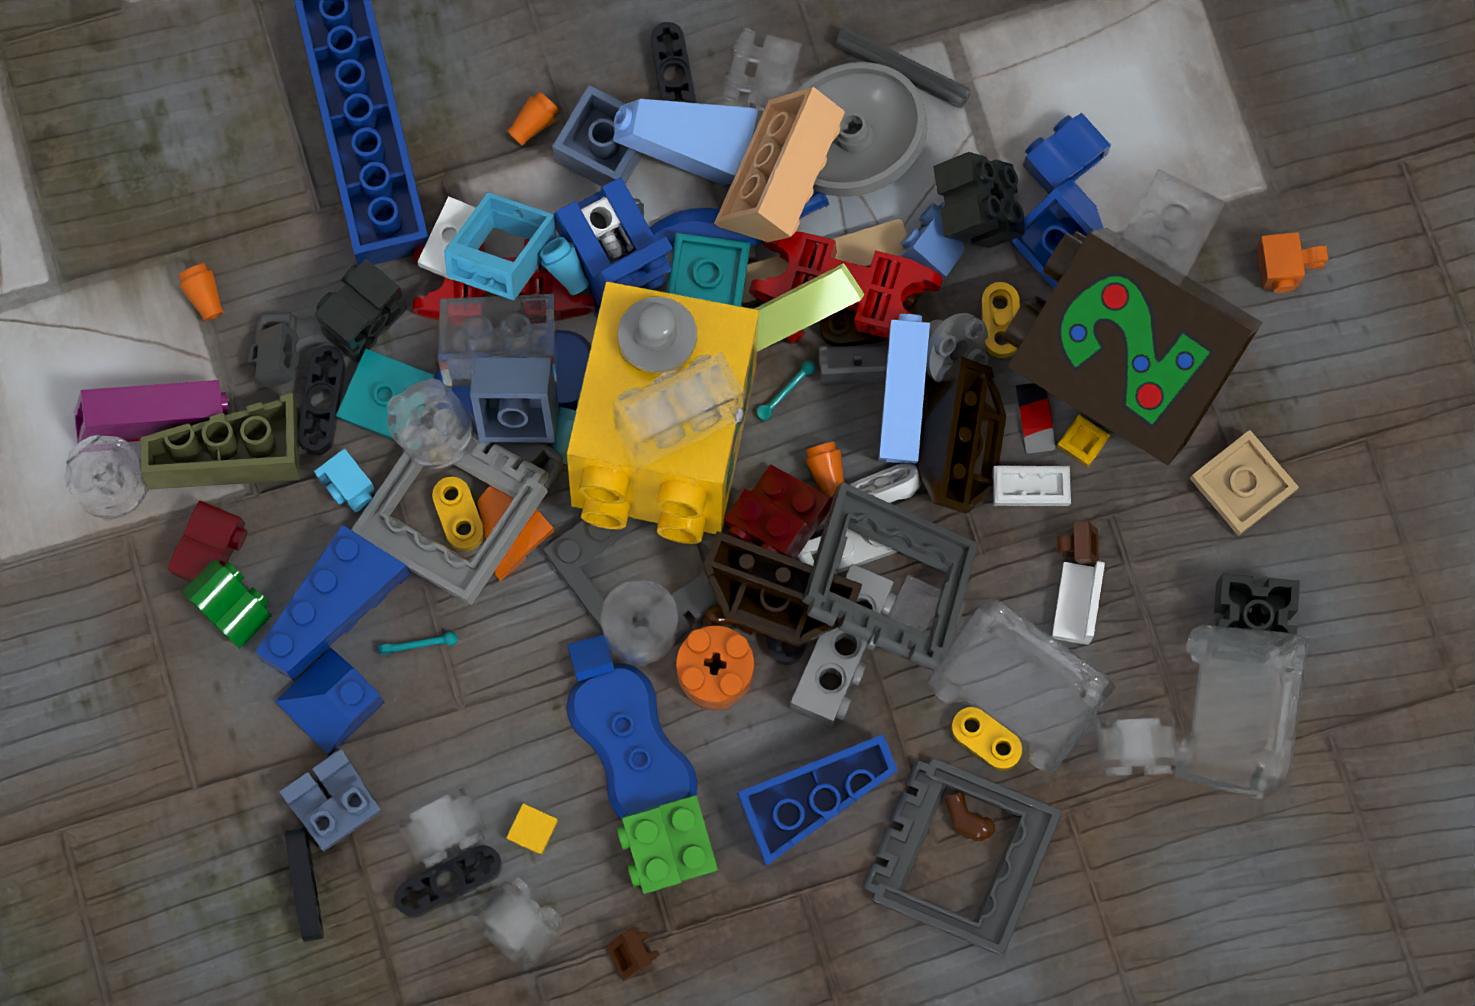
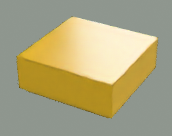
(1083, 441)
(532, 829)

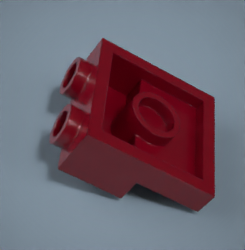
(778, 513)

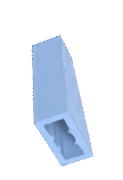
(688, 135)
(904, 390)

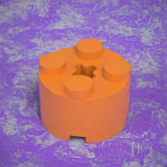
(700, 651)

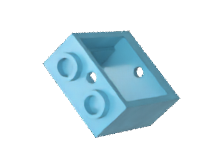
(491, 272)

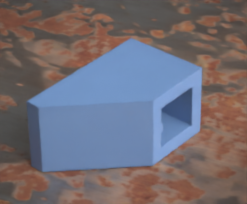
(930, 245)

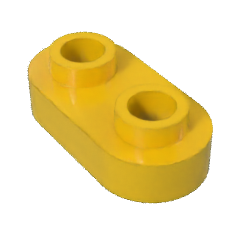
(999, 319)
(458, 512)
(984, 740)

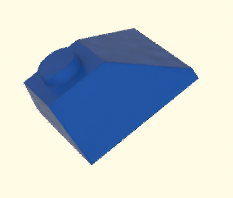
(1061, 212)
(330, 701)

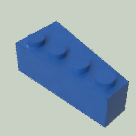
(330, 601)
(806, 798)

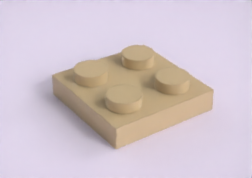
(1244, 483)

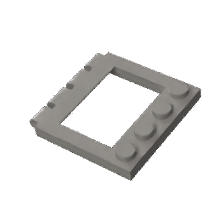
(433, 560)

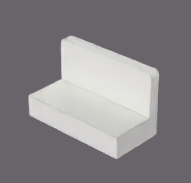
(1078, 602)

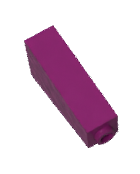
(146, 409)

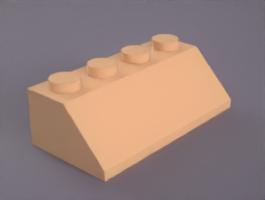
(781, 166)

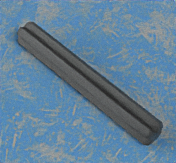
(918, 74)

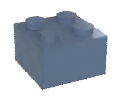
(588, 142)
(514, 399)

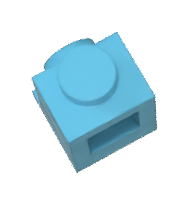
(346, 481)

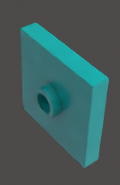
(709, 268)
(371, 389)

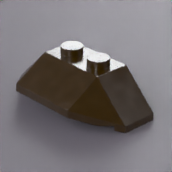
(962, 436)
(767, 590)

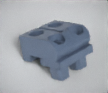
(341, 814)

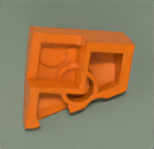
(491, 508)

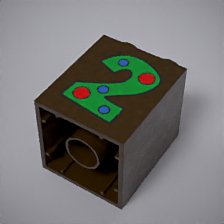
(1129, 341)

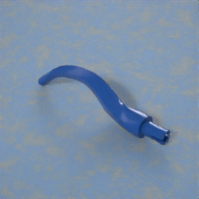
(701, 223)

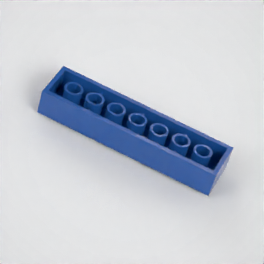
(363, 128)

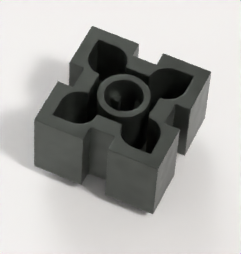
(979, 200)
(360, 309)
(1272, 602)

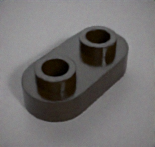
(848, 335)

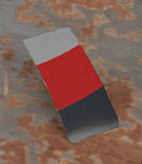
(1035, 418)

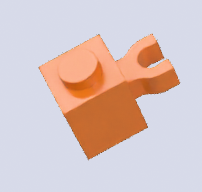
(1283, 261)

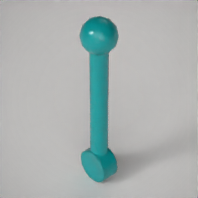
(764, 411)
(450, 638)

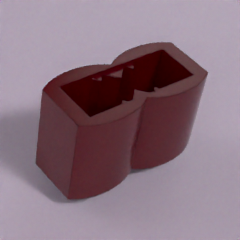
(208, 536)

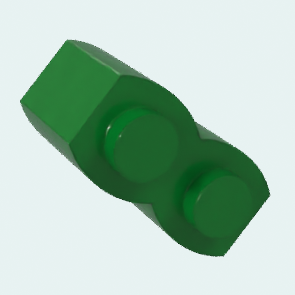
(227, 602)

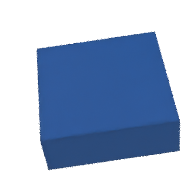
(590, 657)

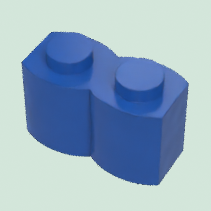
(1067, 153)

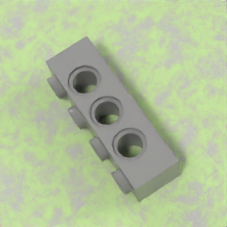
(826, 705)

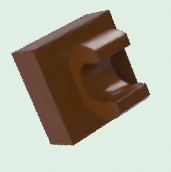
(1081, 545)
(630, 954)

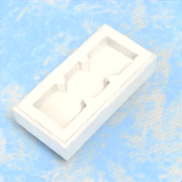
(447, 226)
(1031, 486)

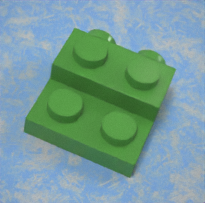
(667, 844)

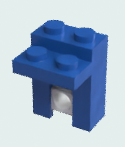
(645, 256)

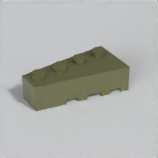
(227, 449)

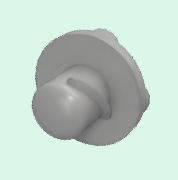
(657, 335)
(953, 338)

